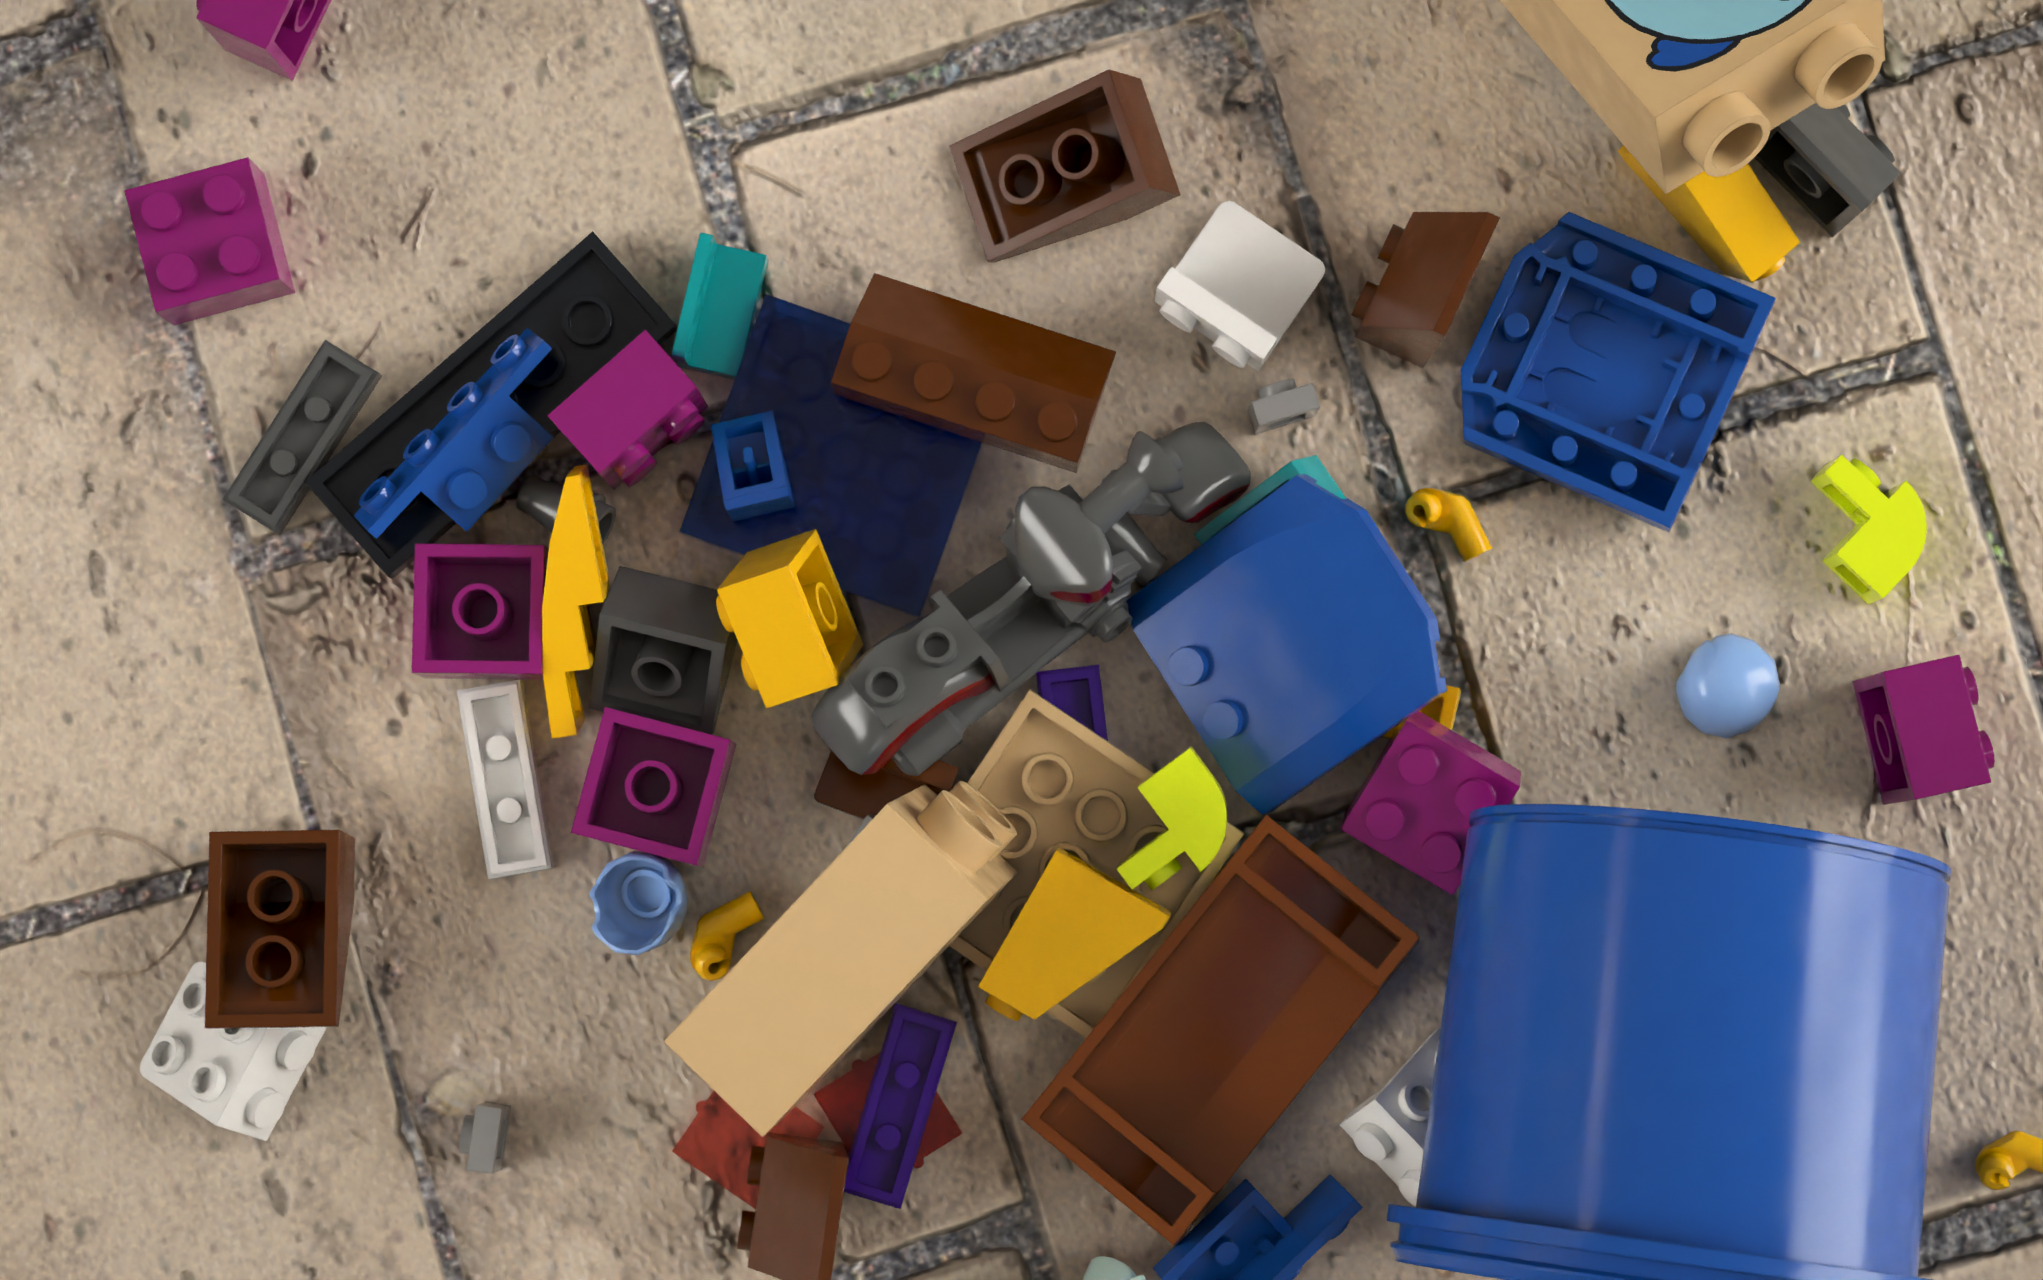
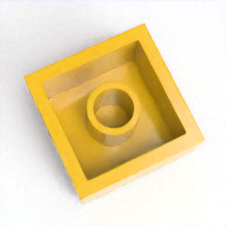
(789, 619)

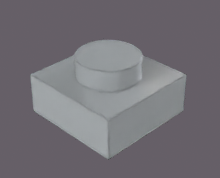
(1282, 405)
(485, 1137)

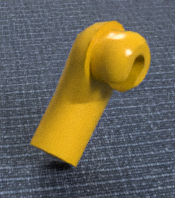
(1451, 515)
(716, 935)
(2008, 1158)

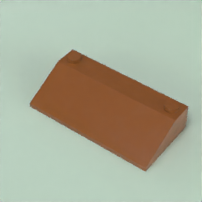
(1221, 1030)

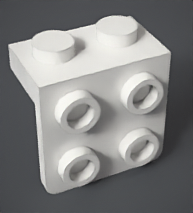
(1239, 285)
(230, 1074)
(1394, 1120)

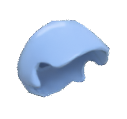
(1728, 686)
(638, 903)

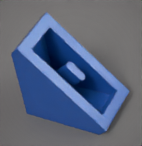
(751, 466)

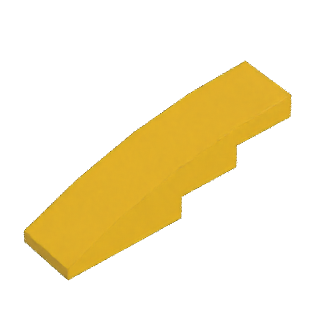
(573, 580)

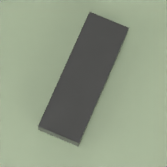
(302, 437)

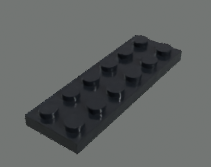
(580, 307)

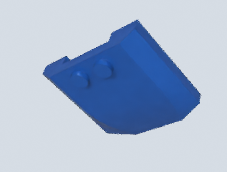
(1608, 367)
(1291, 640)

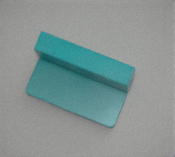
(718, 308)

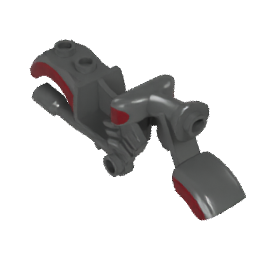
(996, 631)

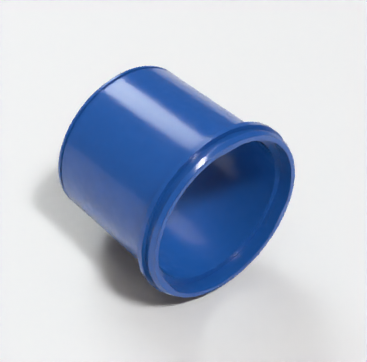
(1681, 1052)

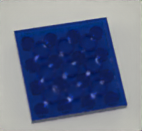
(859, 475)

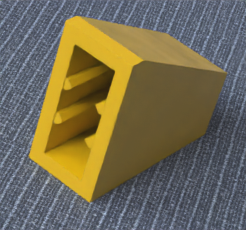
(1728, 220)
(1067, 936)

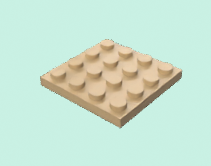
(1082, 795)

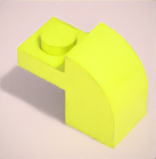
(1886, 533)
(1195, 819)

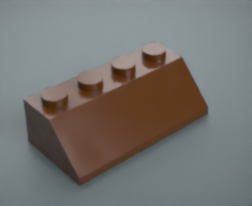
(973, 372)

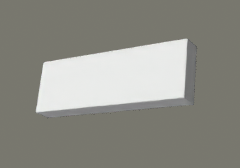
(505, 779)

